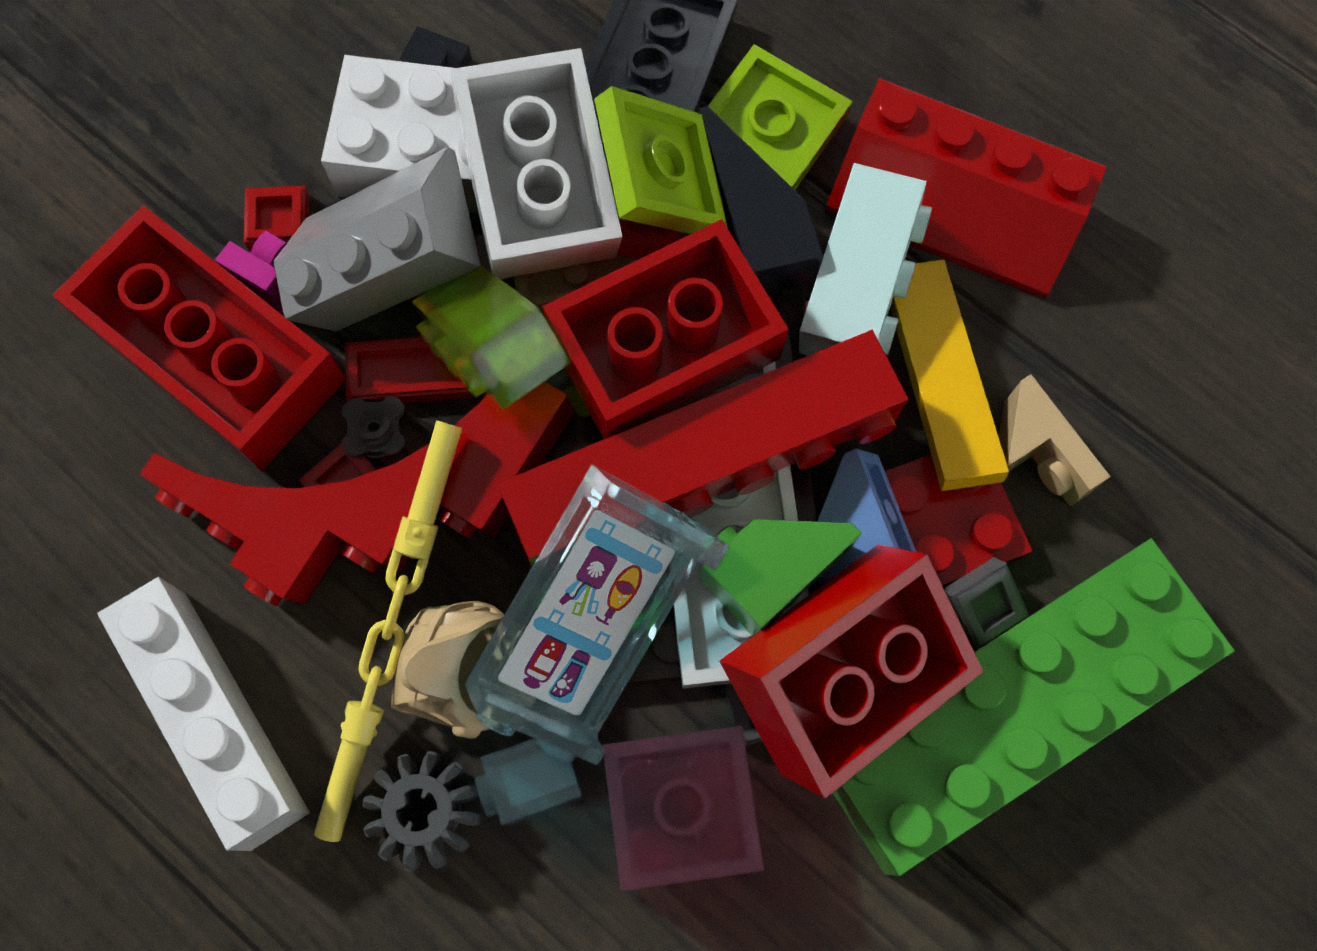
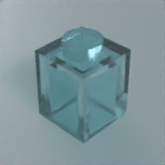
(525, 783)

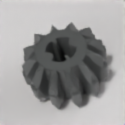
(401, 800)

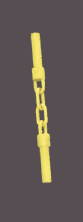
(415, 541)

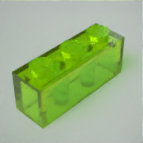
(489, 336)

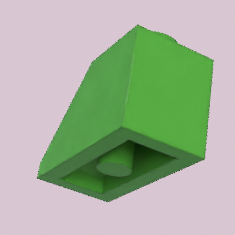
(774, 565)

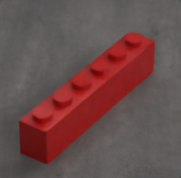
(725, 438)

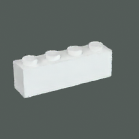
(203, 715)

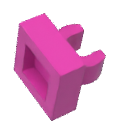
(256, 268)

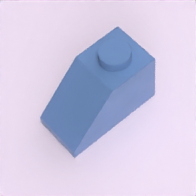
(867, 500)

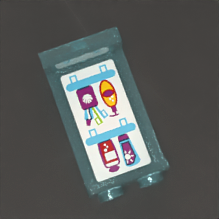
(587, 615)

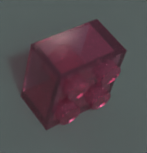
(682, 808)

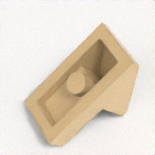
(1038, 430)

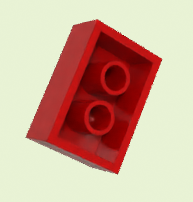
(666, 330)
(852, 667)

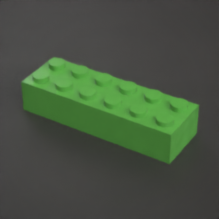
(1040, 703)

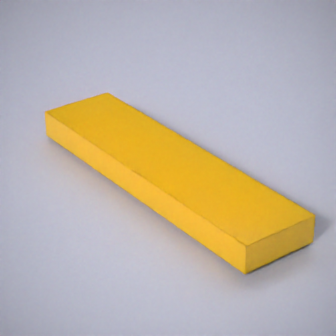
(947, 382)

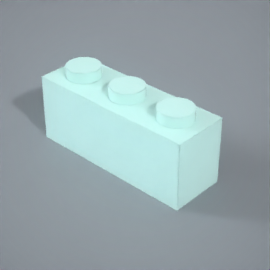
(866, 259)

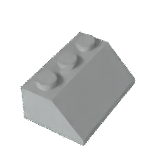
(379, 246)

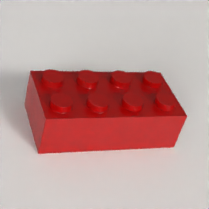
(202, 337)

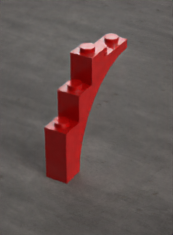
(296, 533)

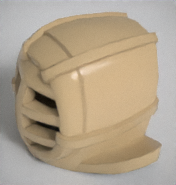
(437, 660)

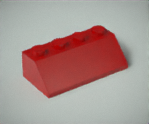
(994, 193)

